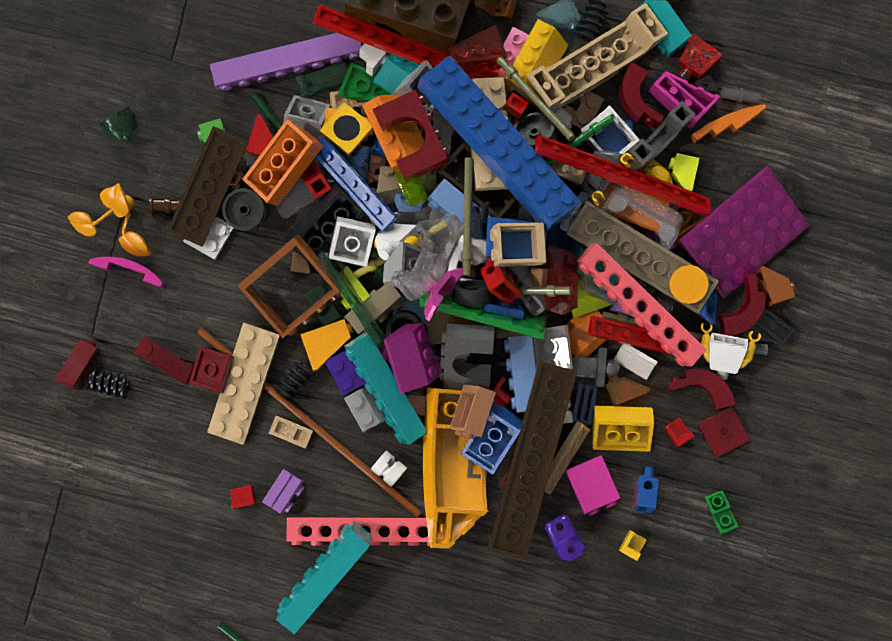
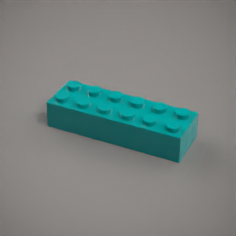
(324, 576)

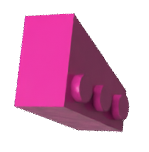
(672, 90)

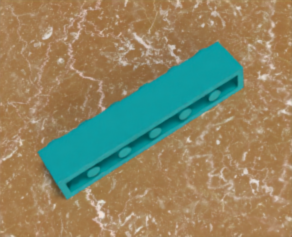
(382, 384)

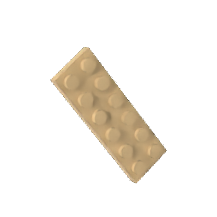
(483, 176)
(245, 383)

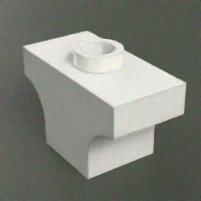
(373, 57)

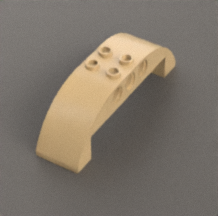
(598, 59)

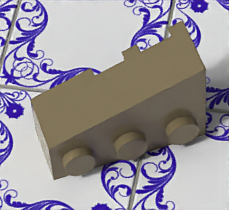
(389, 187)
(380, 305)

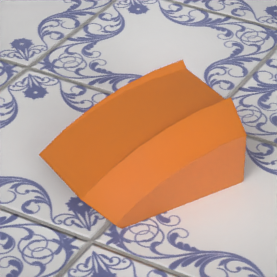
(580, 342)

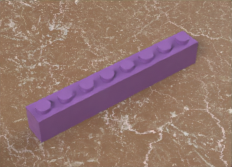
(284, 60)

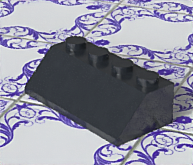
(319, 223)

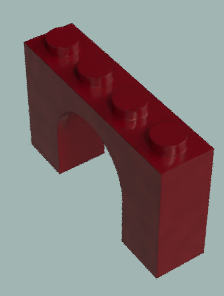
(410, 109)

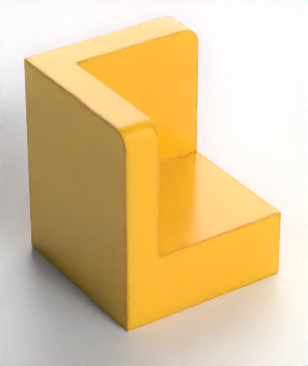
(632, 545)

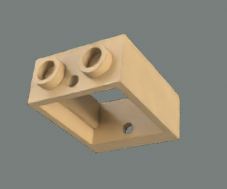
(537, 242)

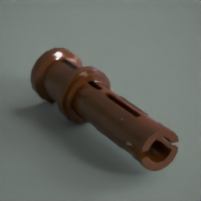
(162, 204)

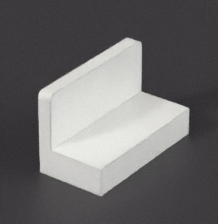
(635, 361)

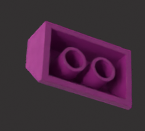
(411, 357)

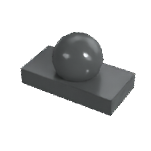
(608, 368)

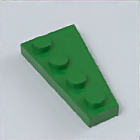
(359, 85)

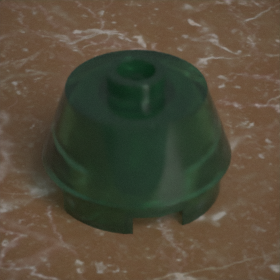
(120, 124)

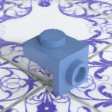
(402, 205)

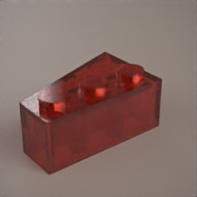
(479, 52)
(563, 273)

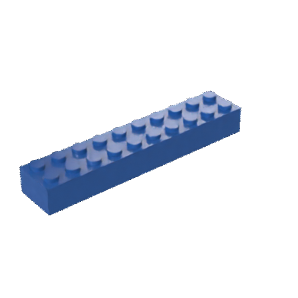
(498, 143)

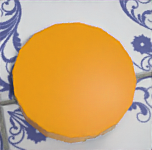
(688, 284)

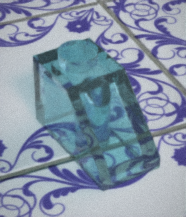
(560, 14)

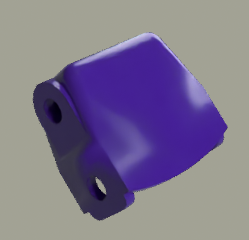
(562, 536)

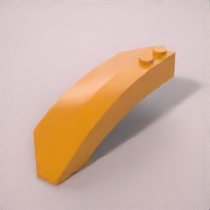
(450, 497)

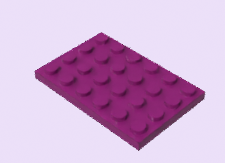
(744, 231)

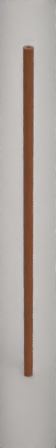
(321, 432)

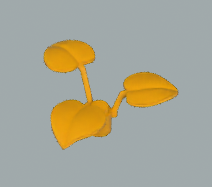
(121, 205)

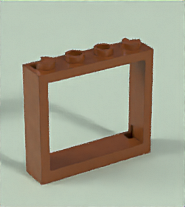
(266, 310)

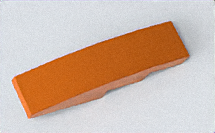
(733, 121)

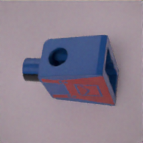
(645, 500)

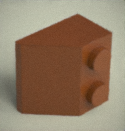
(777, 286)

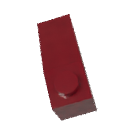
(164, 360)

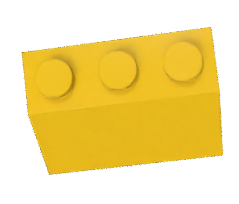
(622, 428)

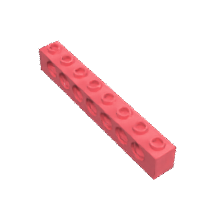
(692, 347)
(296, 524)

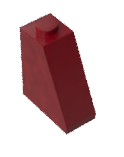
(78, 364)

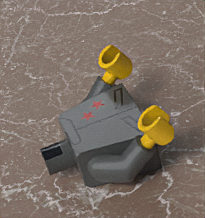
(596, 185)

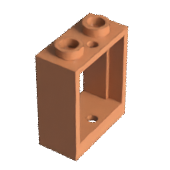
(472, 411)

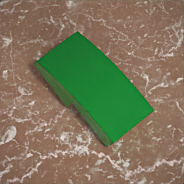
(721, 512)

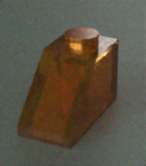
(623, 390)

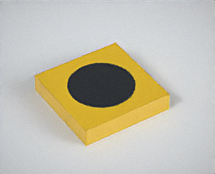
(346, 129)

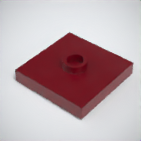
(211, 370)
(723, 431)

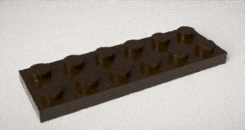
(207, 186)

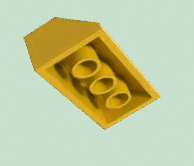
(541, 48)

